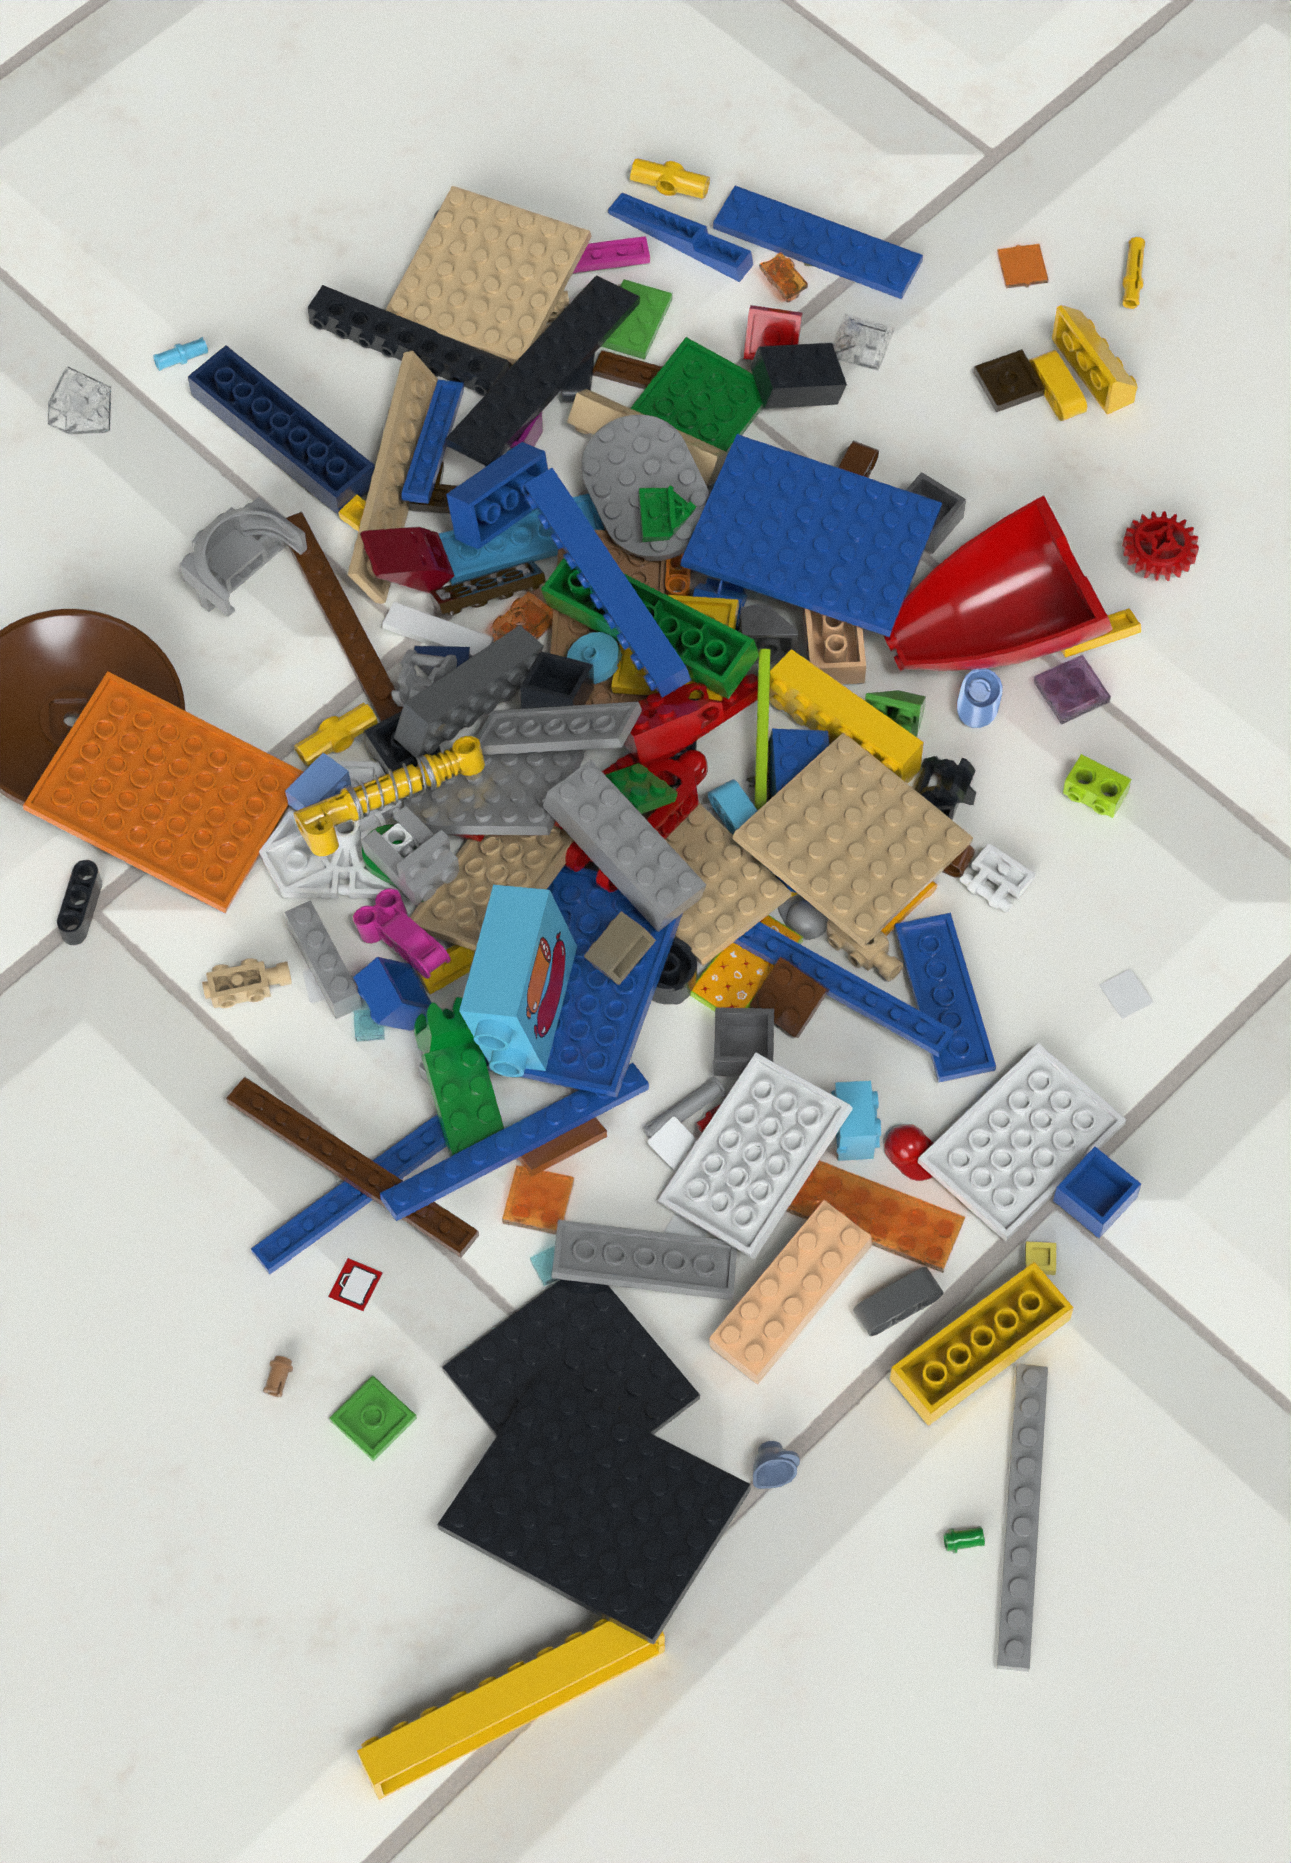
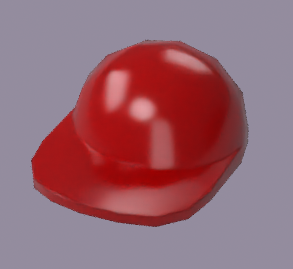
(904, 1147)

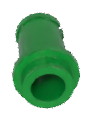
(963, 1539)

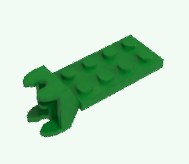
(457, 1077)

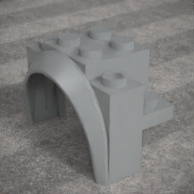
(229, 555)

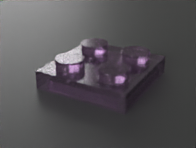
(1072, 689)

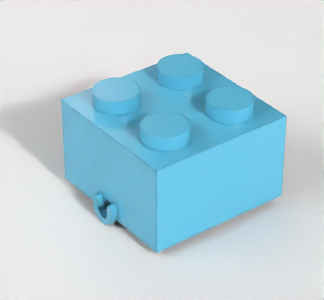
(861, 1128)

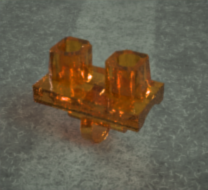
(784, 276)

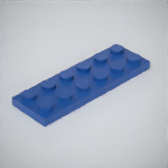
(946, 994)

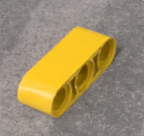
(1059, 385)

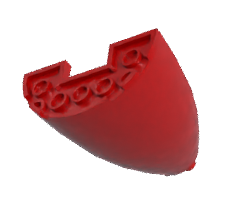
(1000, 600)

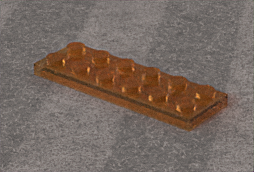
(890, 1216)

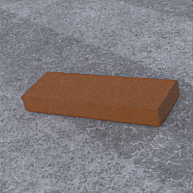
(563, 1146)

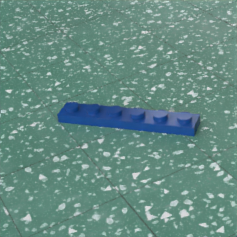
(431, 443)

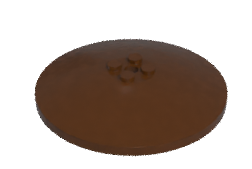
(51, 672)

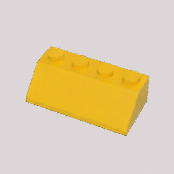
(1093, 360)

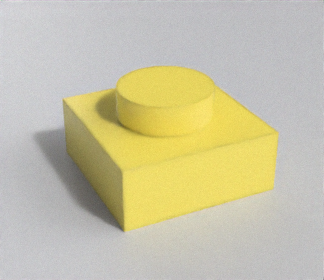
(1043, 1255)

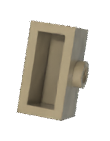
(619, 948)

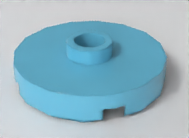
(605, 652)

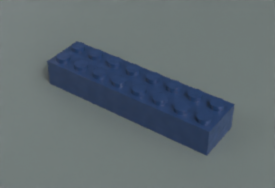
(281, 429)

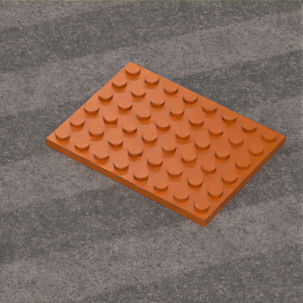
(164, 791)

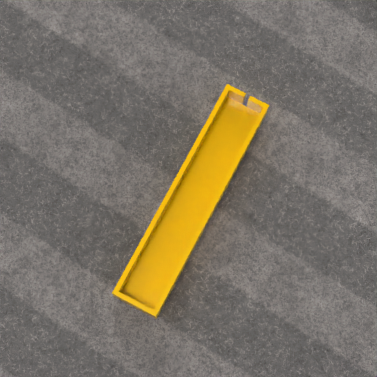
(502, 1705)

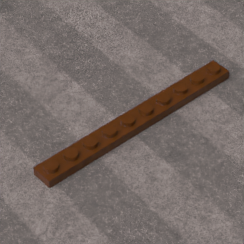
(344, 623)
(346, 1162)

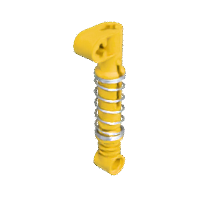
(318, 820)

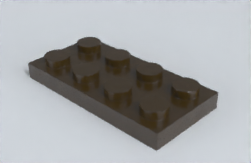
(480, 589)

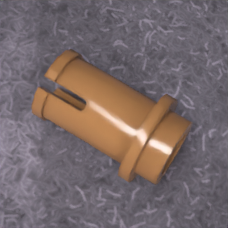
(278, 1375)

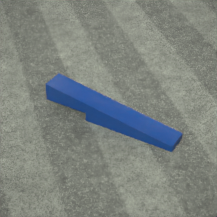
(683, 236)

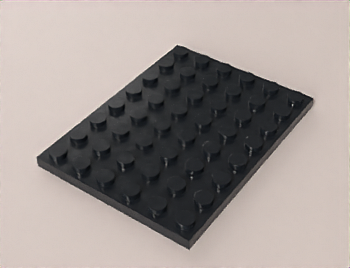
(595, 1509)

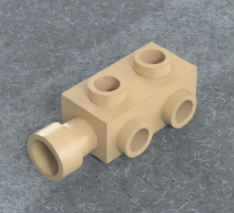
(868, 956)
(244, 982)

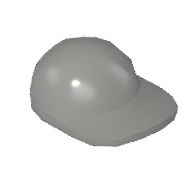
(803, 917)

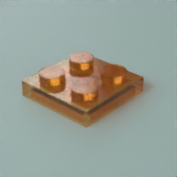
(538, 1200)

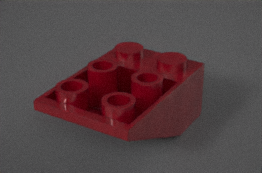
(408, 557)

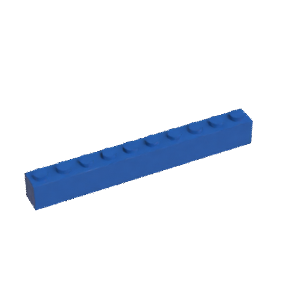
(607, 582)

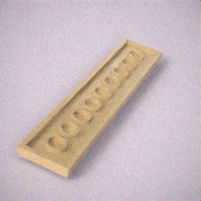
(400, 437)

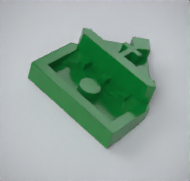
(662, 513)

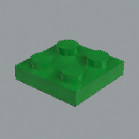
(642, 788)

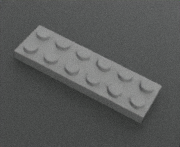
(558, 728)
(644, 1260)

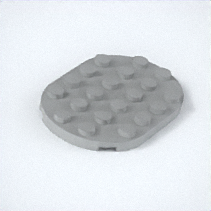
(636, 455)

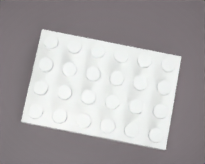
(1021, 1141)
(755, 1155)

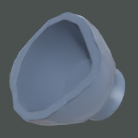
(774, 1466)

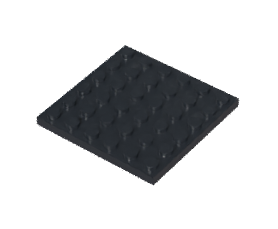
(581, 1342)

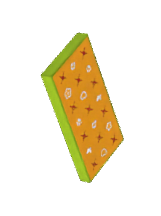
(737, 973)

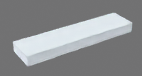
(433, 630)

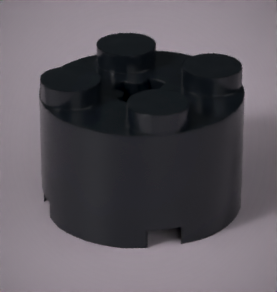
(677, 975)

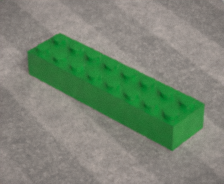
(707, 647)

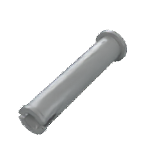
(688, 1106)

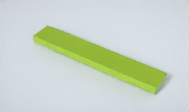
(762, 728)

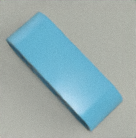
(731, 805)

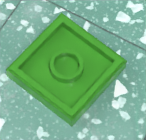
(373, 1418)

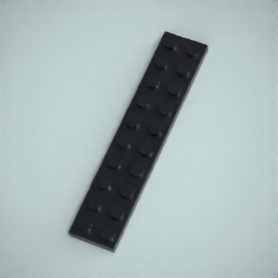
(542, 371)

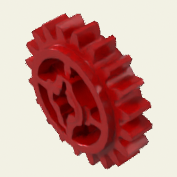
(1170, 556)

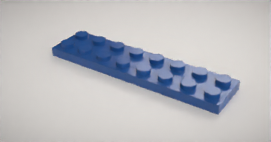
(818, 242)

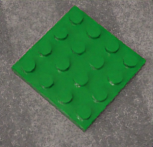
(702, 395)

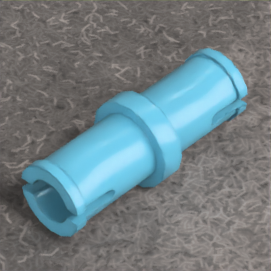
(180, 353)

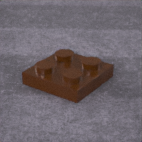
(791, 995)

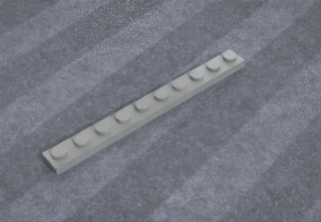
(1022, 1518)

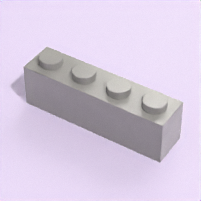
(323, 959)

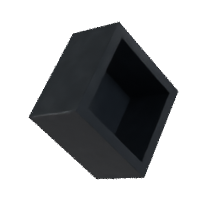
(557, 682)

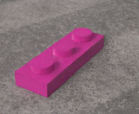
(614, 254)

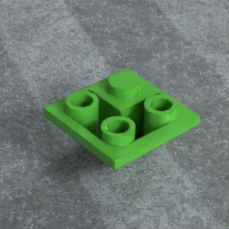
(901, 707)

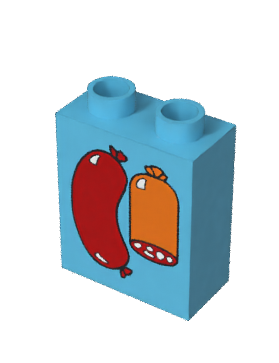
(518, 979)

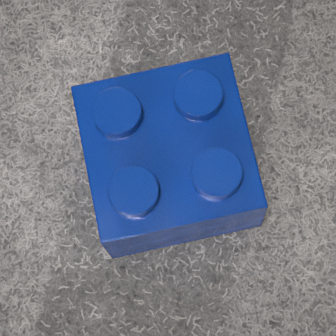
(392, 993)
(1097, 1192)

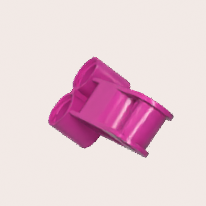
(391, 924)

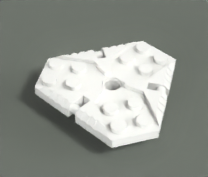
(304, 874)

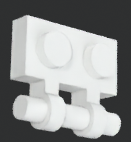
(1002, 871)

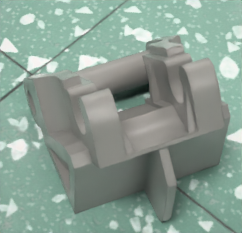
(412, 684)

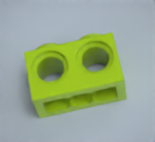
(1100, 781)

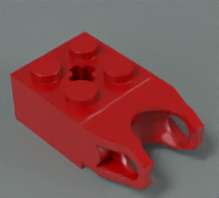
(670, 722)

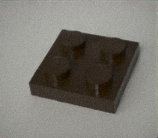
(1009, 380)

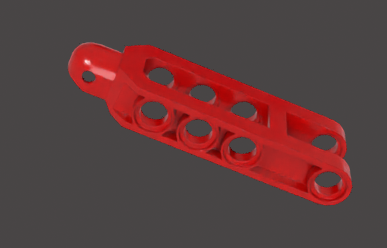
(665, 818)

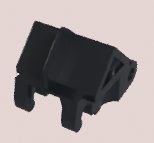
(953, 788)

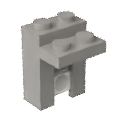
(420, 869)

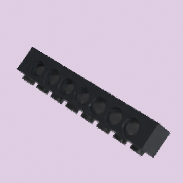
(394, 335)

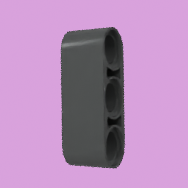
(898, 1301)

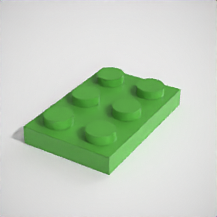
(642, 325)

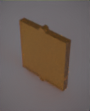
(1022, 266)

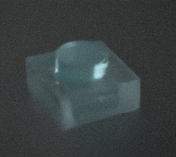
(366, 1028)

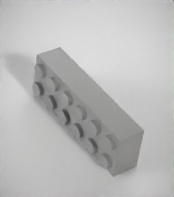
(624, 845)

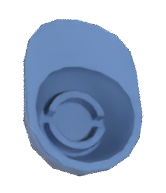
(979, 698)

